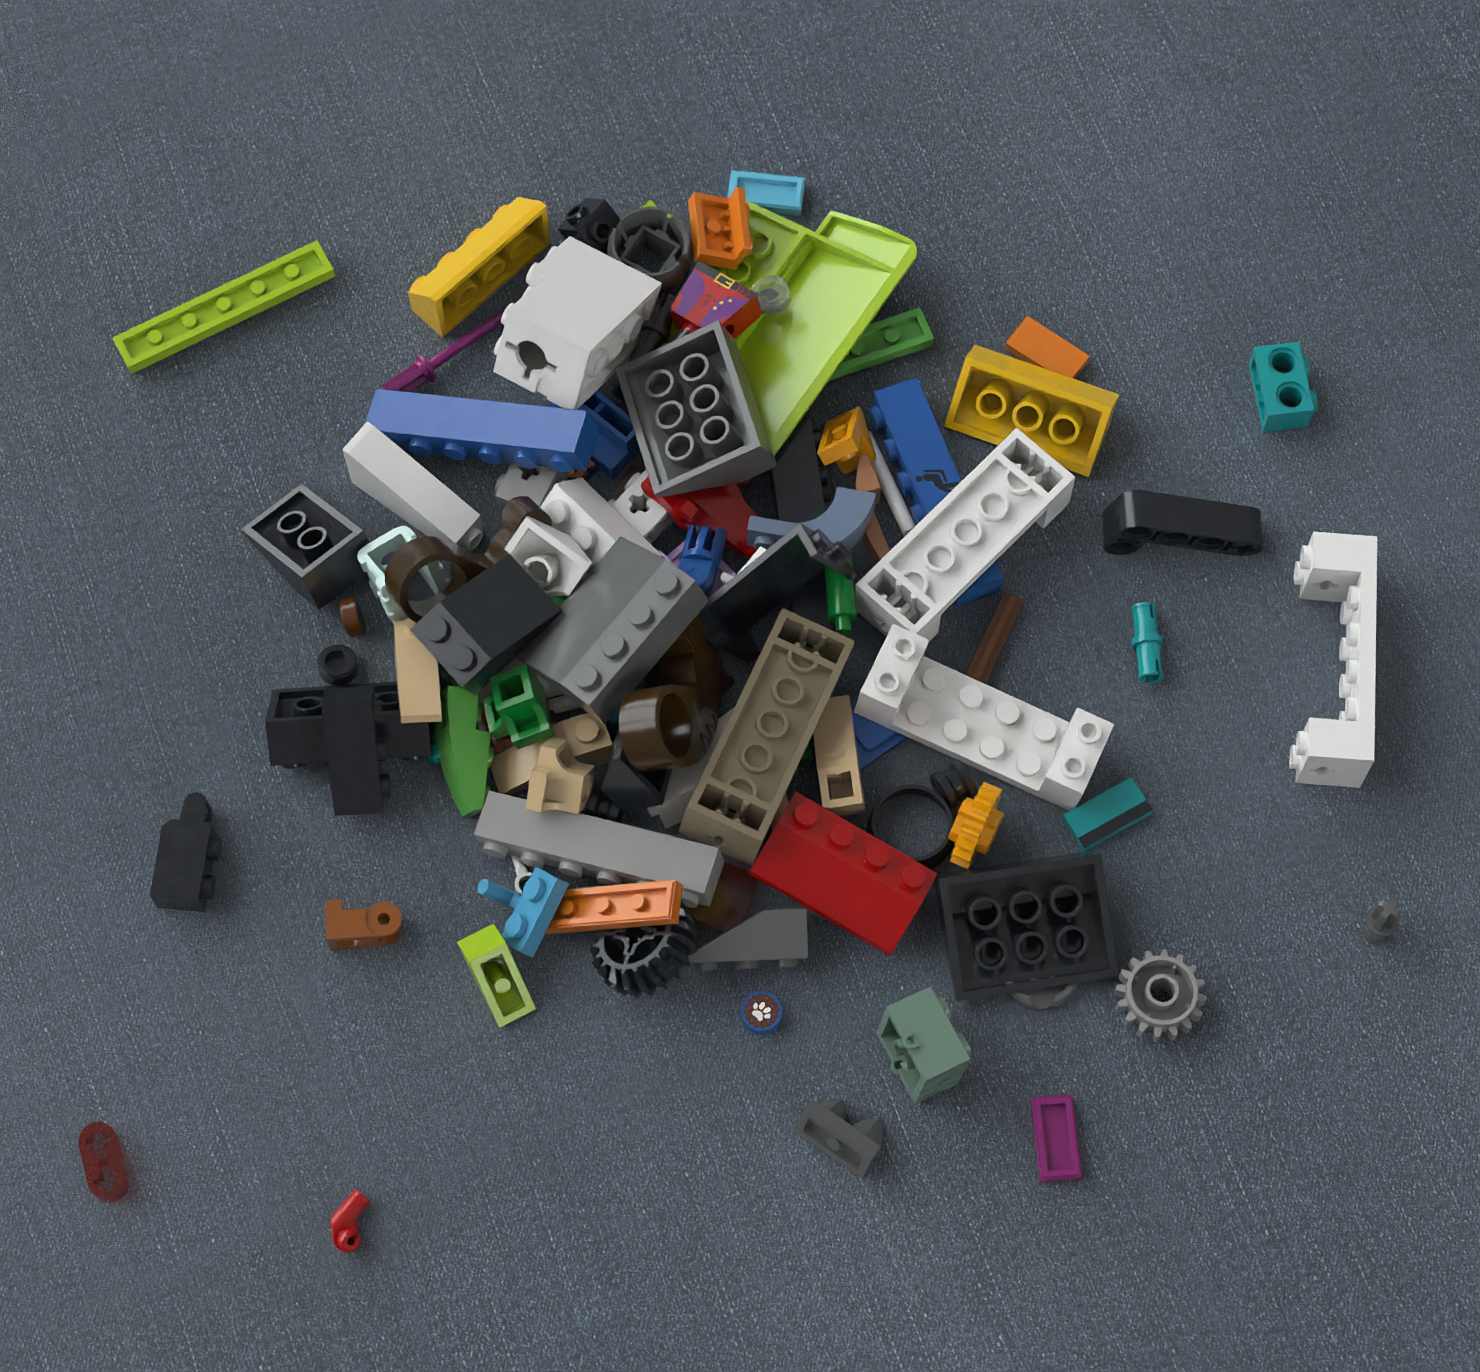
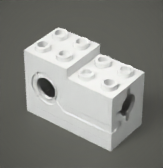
(574, 323)

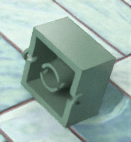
(925, 1043)

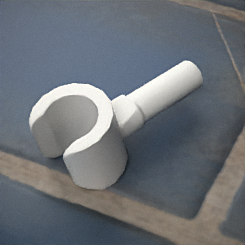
(521, 872)

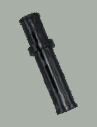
(654, 333)

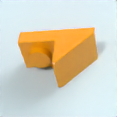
(846, 440)

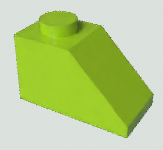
(496, 975)

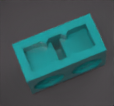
(1273, 386)

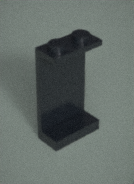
(766, 585)

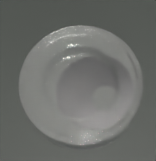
(772, 294)

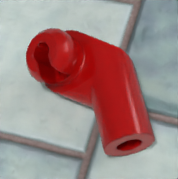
(344, 1222)

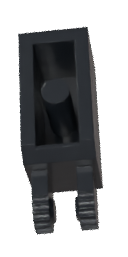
(186, 858)

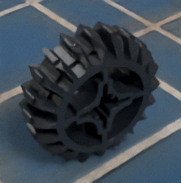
(649, 954)

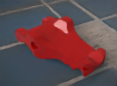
(713, 508)

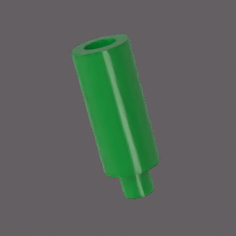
(840, 600)

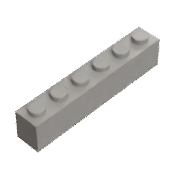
(597, 848)

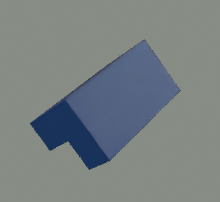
(616, 438)

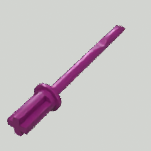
(423, 370)

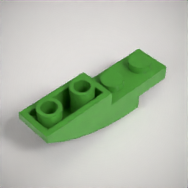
(463, 750)

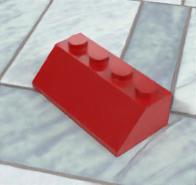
(843, 873)

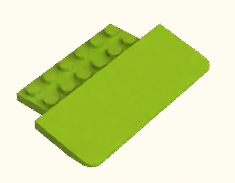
(835, 290)

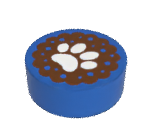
(761, 1012)

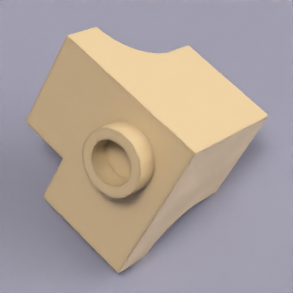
(559, 780)

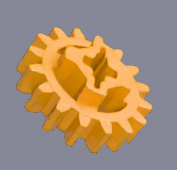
(976, 825)

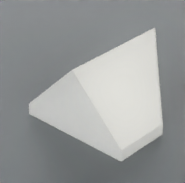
(549, 557)

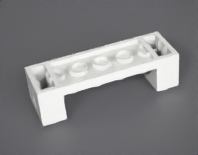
(964, 536)
(1342, 571)
(981, 722)

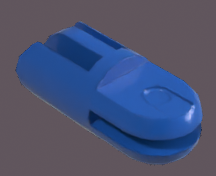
(701, 558)

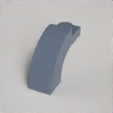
(842, 522)

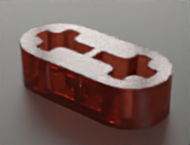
(113, 1159)

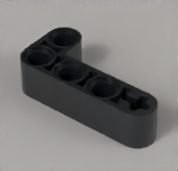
(1180, 522)

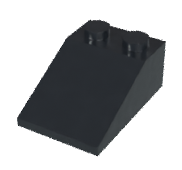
(309, 545)
(486, 623)

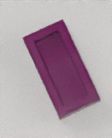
(1055, 1138)

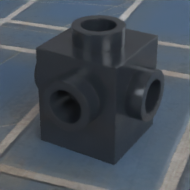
(590, 223)

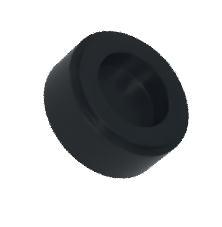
(337, 665)

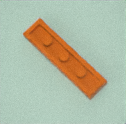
(618, 907)

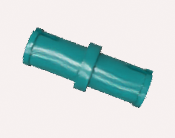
(1147, 643)

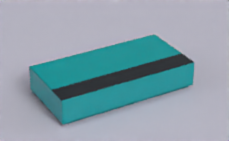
(1107, 814)

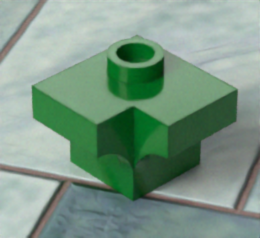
(518, 707)

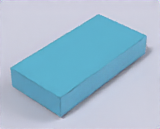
(772, 192)

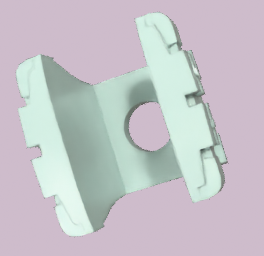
(370, 561)

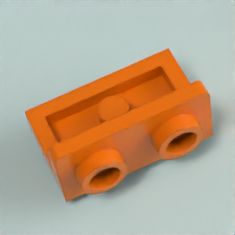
(720, 228)

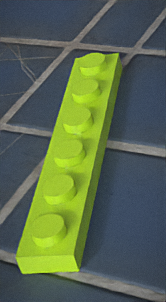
(223, 307)

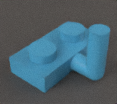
(531, 910)

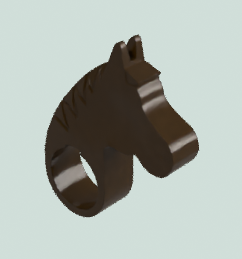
(464, 563)
(678, 720)

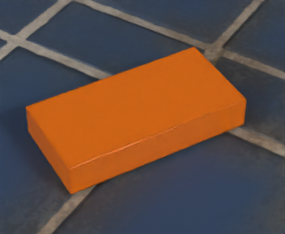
(1046, 349)

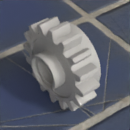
(1154, 1015)

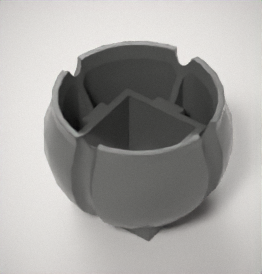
(662, 235)

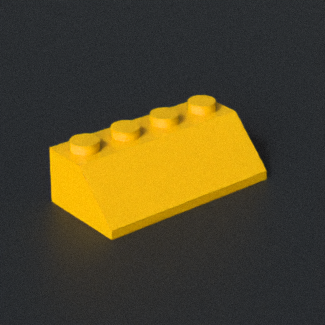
(481, 264)
(1048, 407)

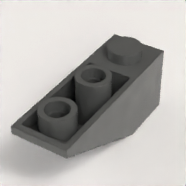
(768, 935)

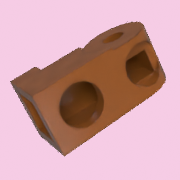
(362, 927)

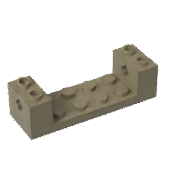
(766, 736)

